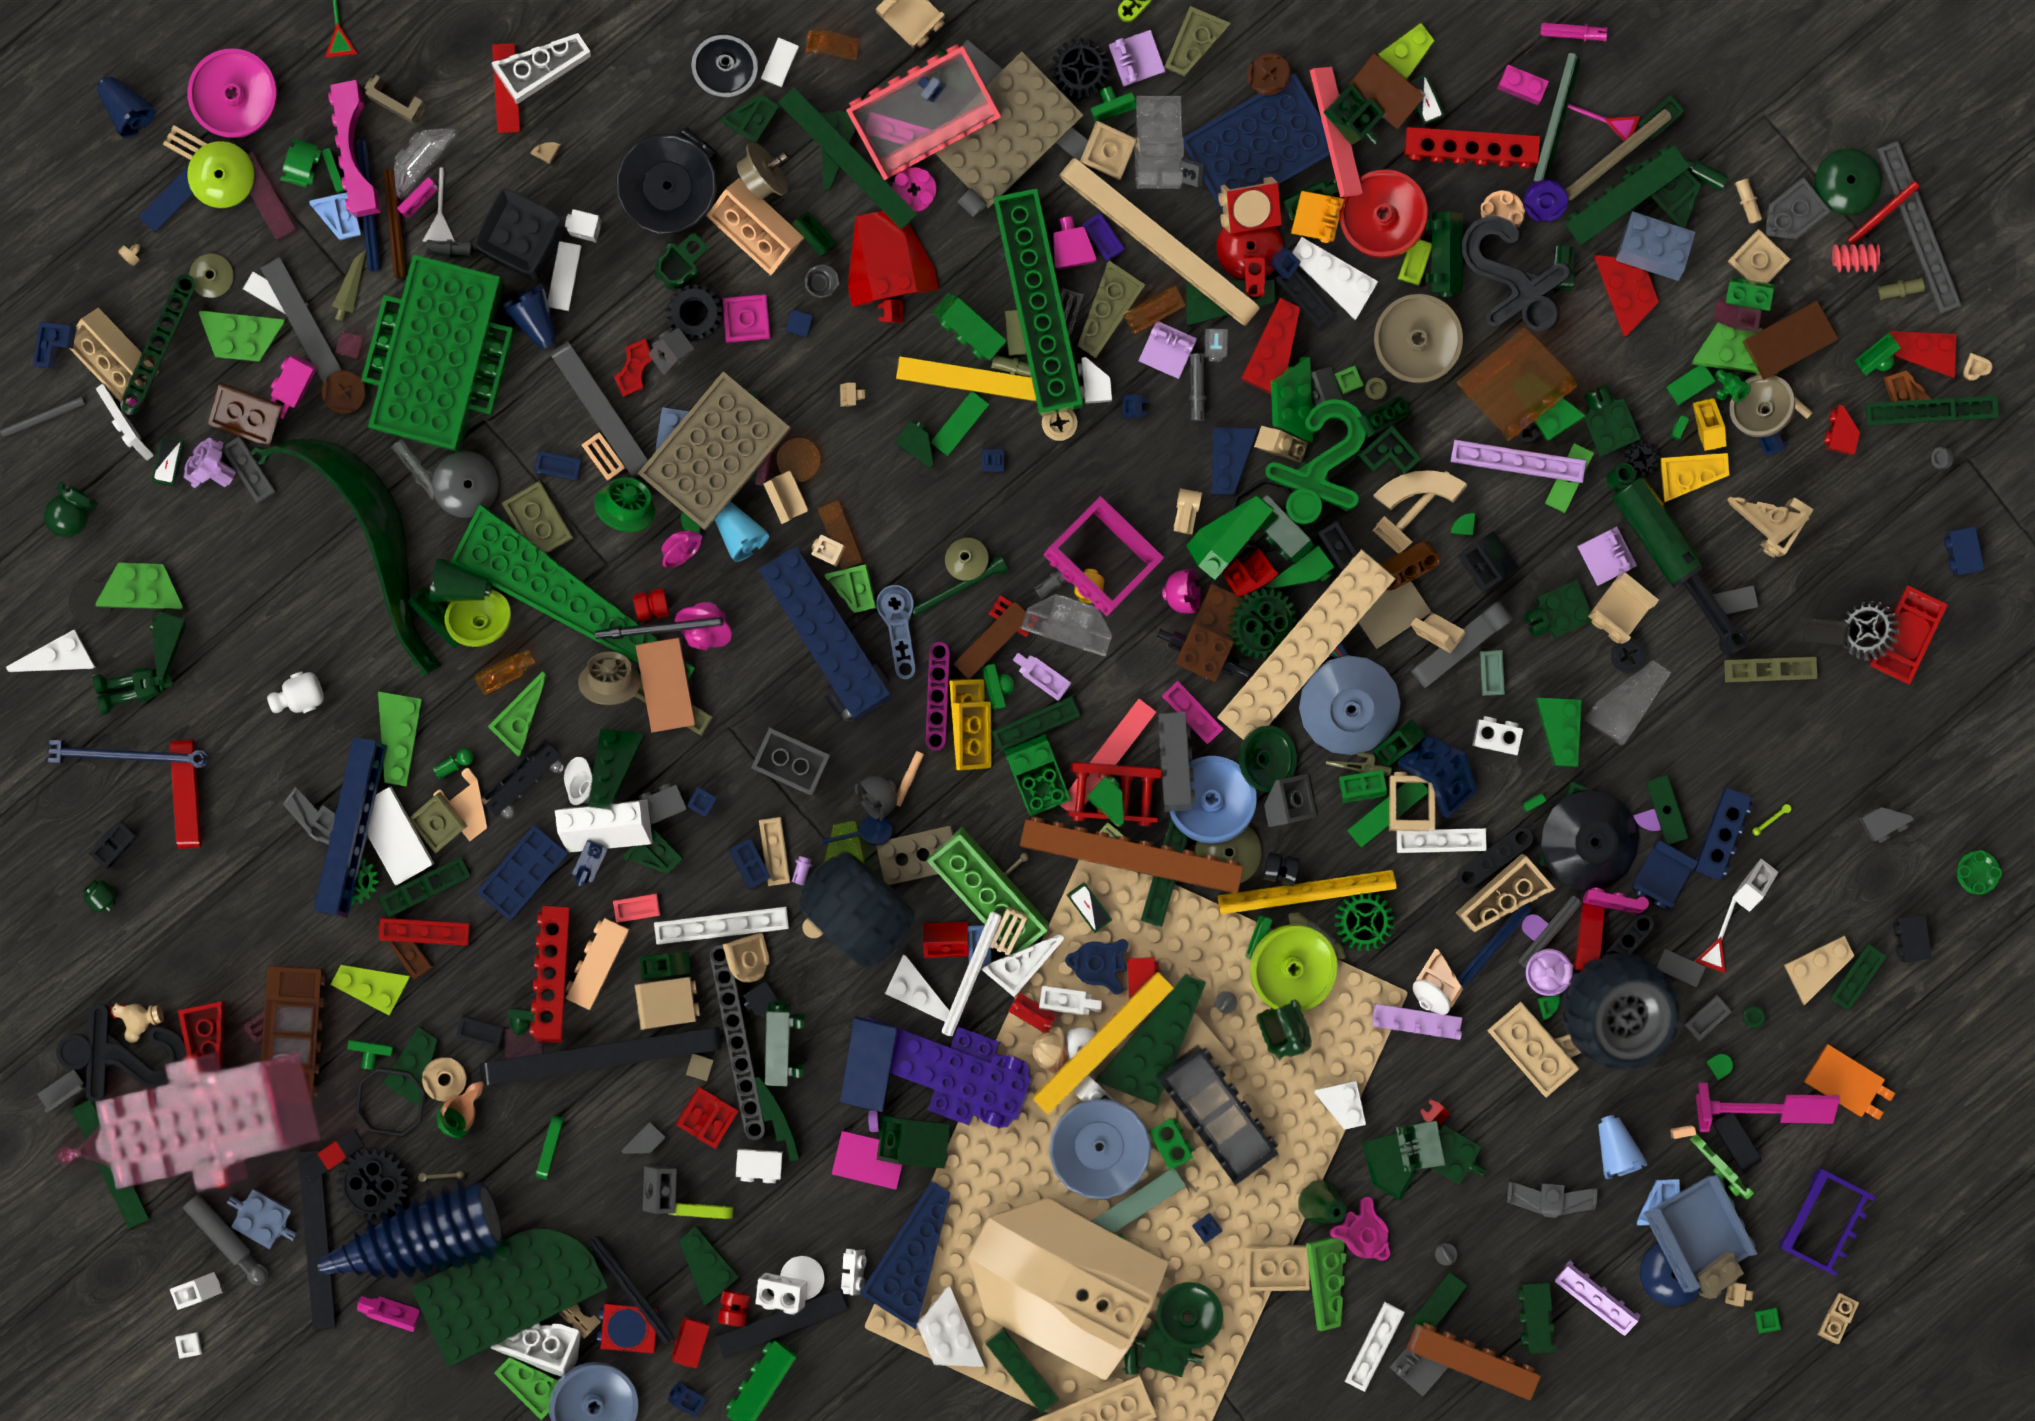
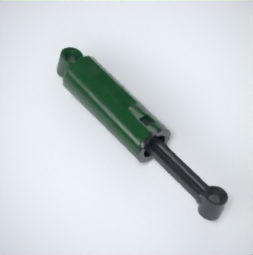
(1670, 549)

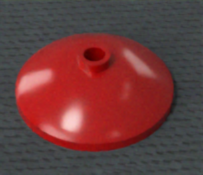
(1233, 247)

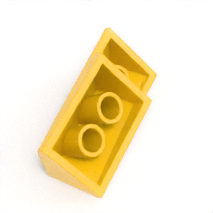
(971, 724)

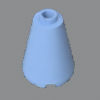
(1618, 1148)

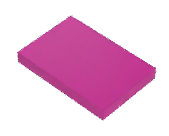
(858, 1161)

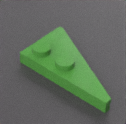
(515, 721)

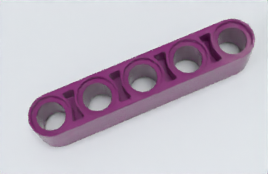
(933, 685)

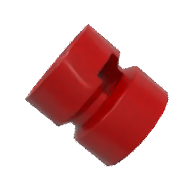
(651, 604)
(733, 1316)

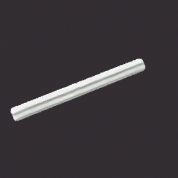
(971, 974)

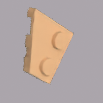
(1440, 974)

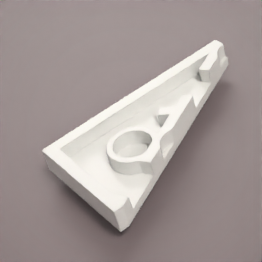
(123, 424)
(61, 654)
(913, 990)

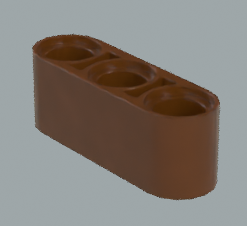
(1411, 563)

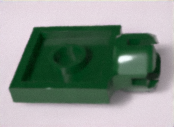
(1609, 421)
(1559, 611)

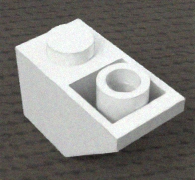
(1096, 383)
(1089, 1089)

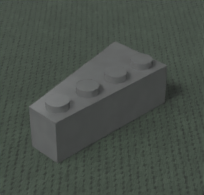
(1175, 762)

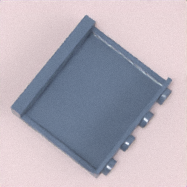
(1698, 1229)

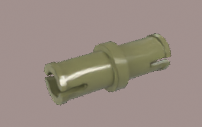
(1901, 289)
(1010, 365)

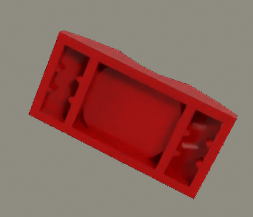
(1918, 621)

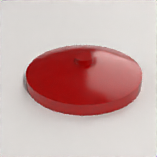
(1386, 216)

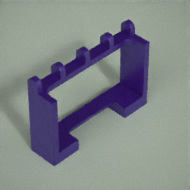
(1792, 1233)

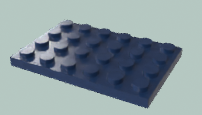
(1259, 140)

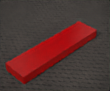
(506, 108)
(424, 932)

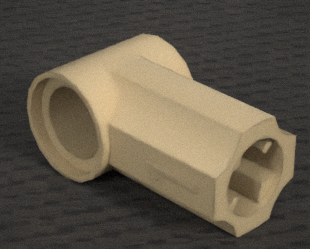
(1187, 505)

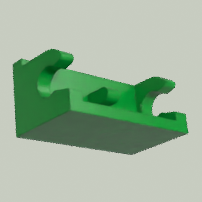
(1362, 786)

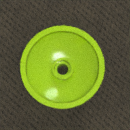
(236, 178)
(465, 616)

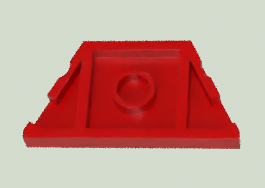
(1628, 291)

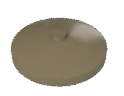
(1418, 338)

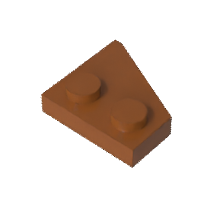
(1904, 388)

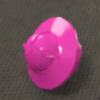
(705, 637)

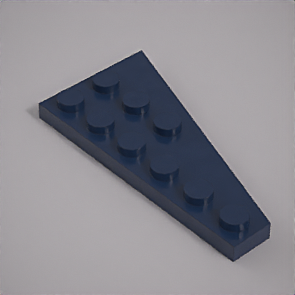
(904, 1270)

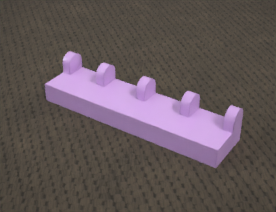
(1416, 1021)
(1597, 1299)

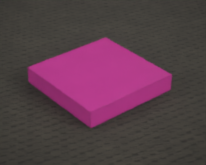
(418, 198)
(746, 318)

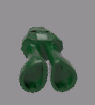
(144, 681)

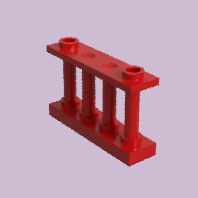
(1126, 774)

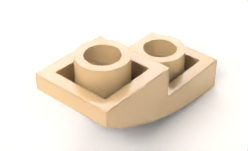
(1837, 1318)

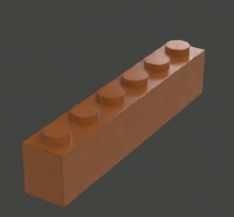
(1473, 1361)

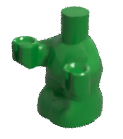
(1732, 385)

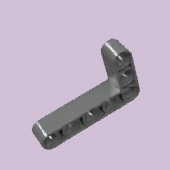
(1475, 633)

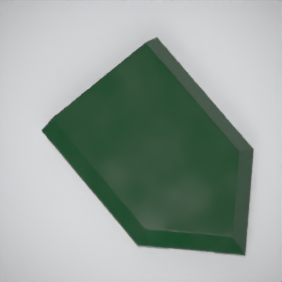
(1386, 1165)

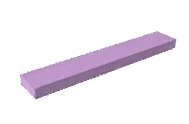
(1518, 461)

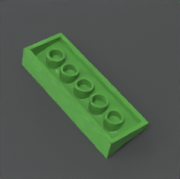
(986, 887)

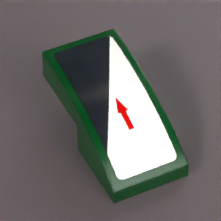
(1429, 108)
(167, 461)
(1089, 907)

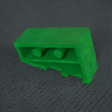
(968, 327)
(1558, 419)
(1562, 729)

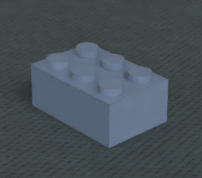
(1655, 246)

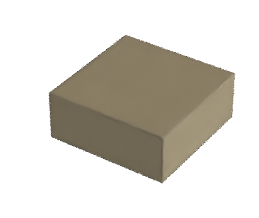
(700, 1067)

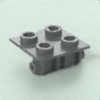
(1417, 1371)

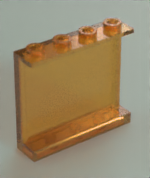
(1517, 383)

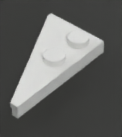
(1016, 969)

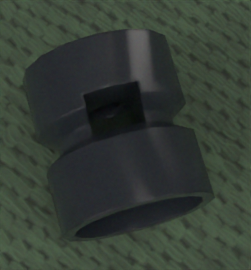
(1273, 867)

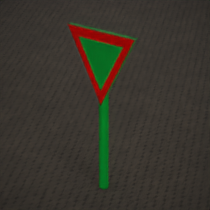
(339, 43)

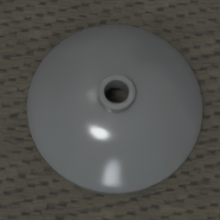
(450, 478)

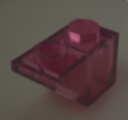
(1737, 316)

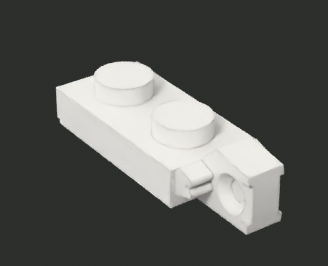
(1068, 1001)

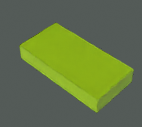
(1415, 263)

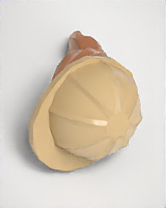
(1050, 1050)

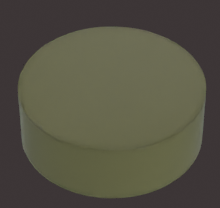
(1375, 388)

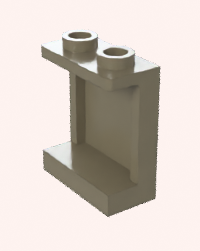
(411, 114)

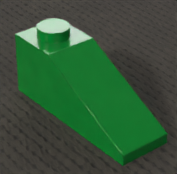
(1306, 570)

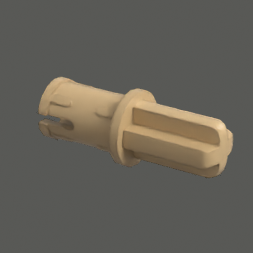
(1748, 200)

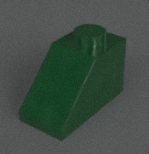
(916, 442)
(1399, 743)
(665, 965)

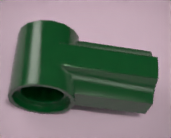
(1565, 255)

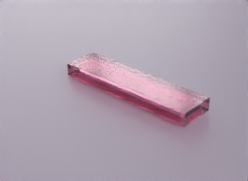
(269, 203)

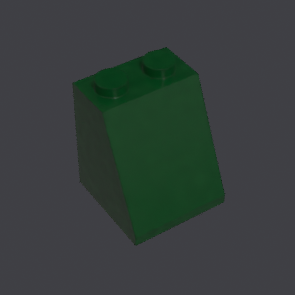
(913, 1142)

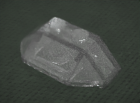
(419, 157)
(1069, 624)

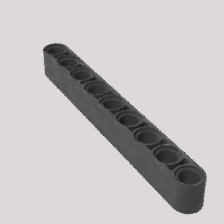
(736, 1053)

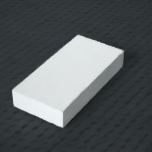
(779, 62)

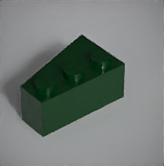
(1536, 1317)

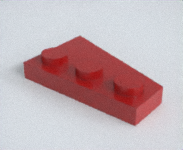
(1928, 350)

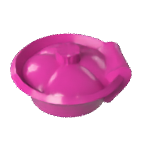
(680, 548)

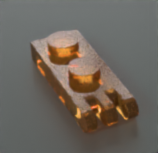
(1154, 309)

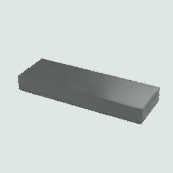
(248, 469)

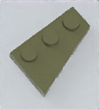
(1194, 40)

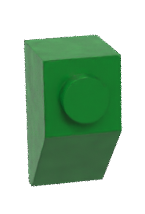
(1108, 799)

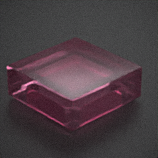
(349, 345)

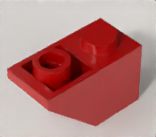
(1843, 432)

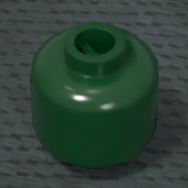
(99, 896)

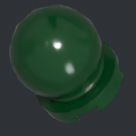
(68, 512)

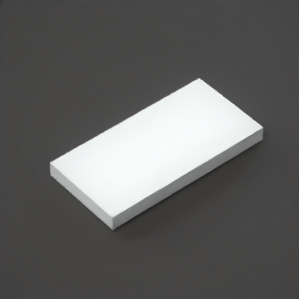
(396, 838)

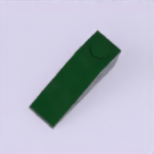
(166, 636)

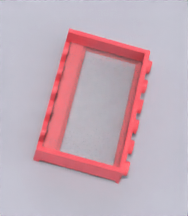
(906, 127)

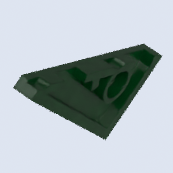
(844, 126)

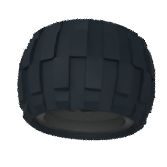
(856, 910)
(1646, 1019)

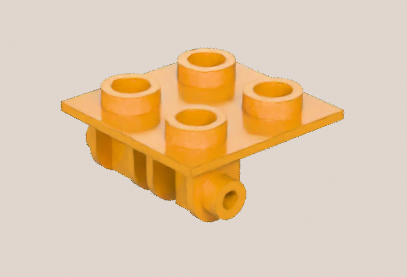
(1317, 216)

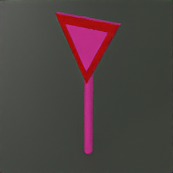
(1622, 126)

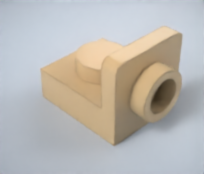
(827, 550)

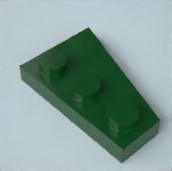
(707, 1266)

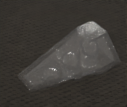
(1625, 706)

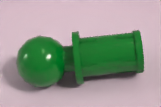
(464, 757)

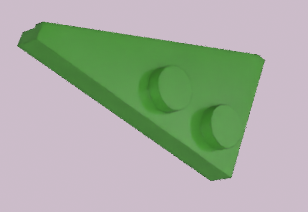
(1722, 1169)

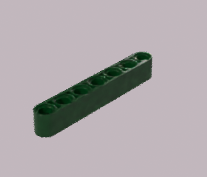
(160, 334)

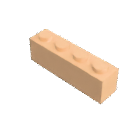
(597, 963)

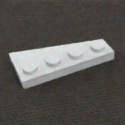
(1340, 280)

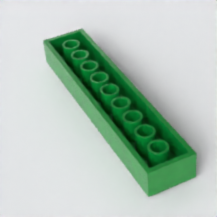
(1038, 302)

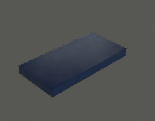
(869, 1064)

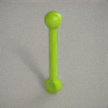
(1785, 809)

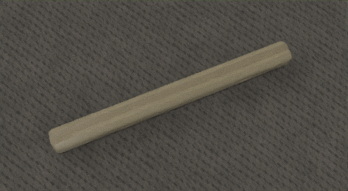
(1618, 154)

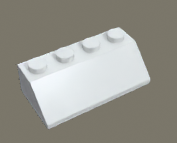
(620, 827)

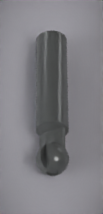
(225, 1239)

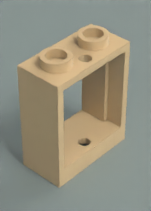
(1410, 825)

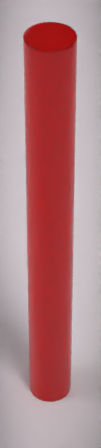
(1886, 210)

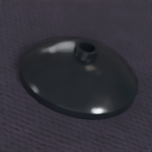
(722, 77)

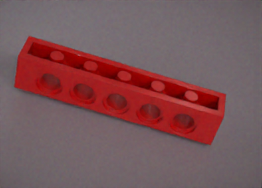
(1528, 144)
(561, 918)

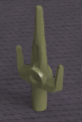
(1367, 766)

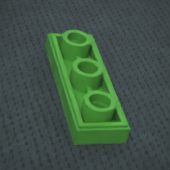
(1563, 491)

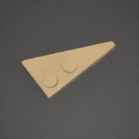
(1772, 521)

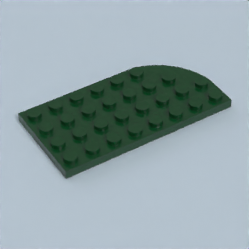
(500, 1297)

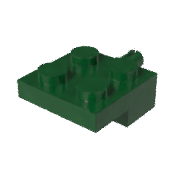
(1354, 115)

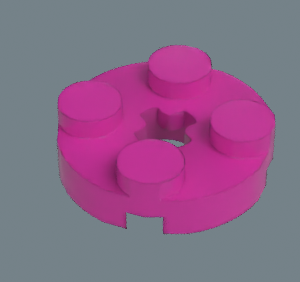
(921, 179)

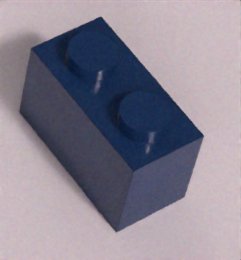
(1964, 551)

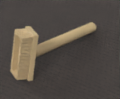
(1393, 533)

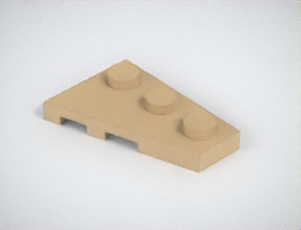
(1818, 967)

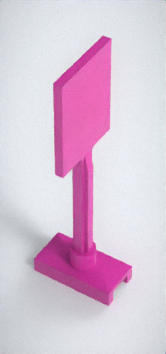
(1794, 1110)

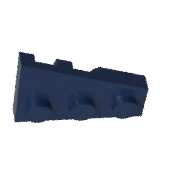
(1229, 457)

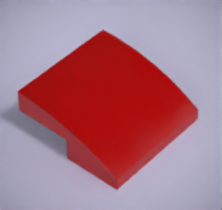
(1250, 574)
(706, 1117)

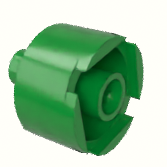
(300, 162)

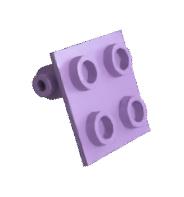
(1136, 58)
(1167, 349)
(1607, 556)

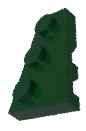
(414, 1060)

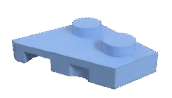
(1660, 1192)

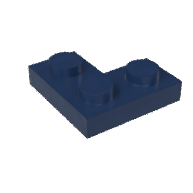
(49, 338)

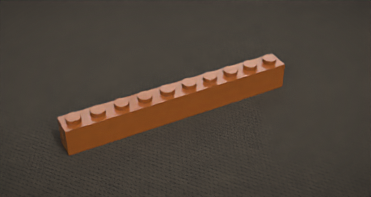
(1131, 856)

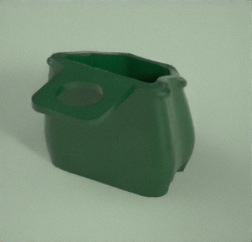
(676, 264)

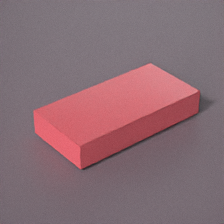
(636, 908)

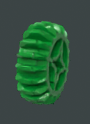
(1377, 935)

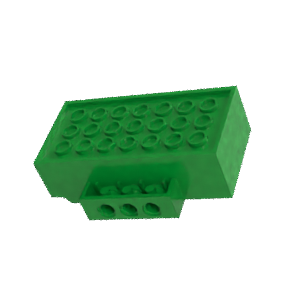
(437, 354)

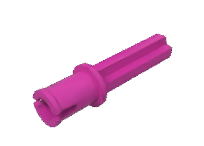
(1574, 31)

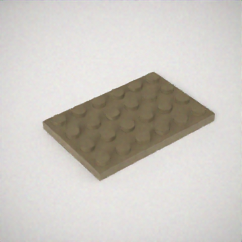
(1004, 150)
(714, 450)

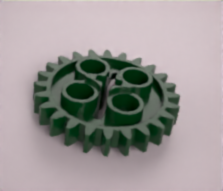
(1249, 638)

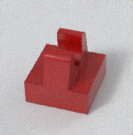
(892, 311)
(1437, 1113)

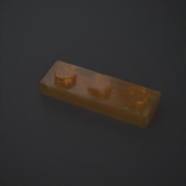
(839, 531)

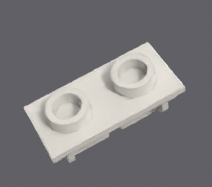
(855, 1261)

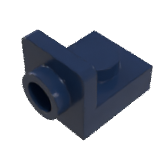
(686, 1399)

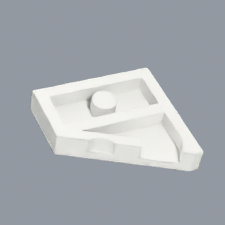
(1343, 1103)

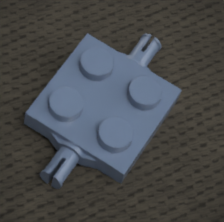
(261, 1218)

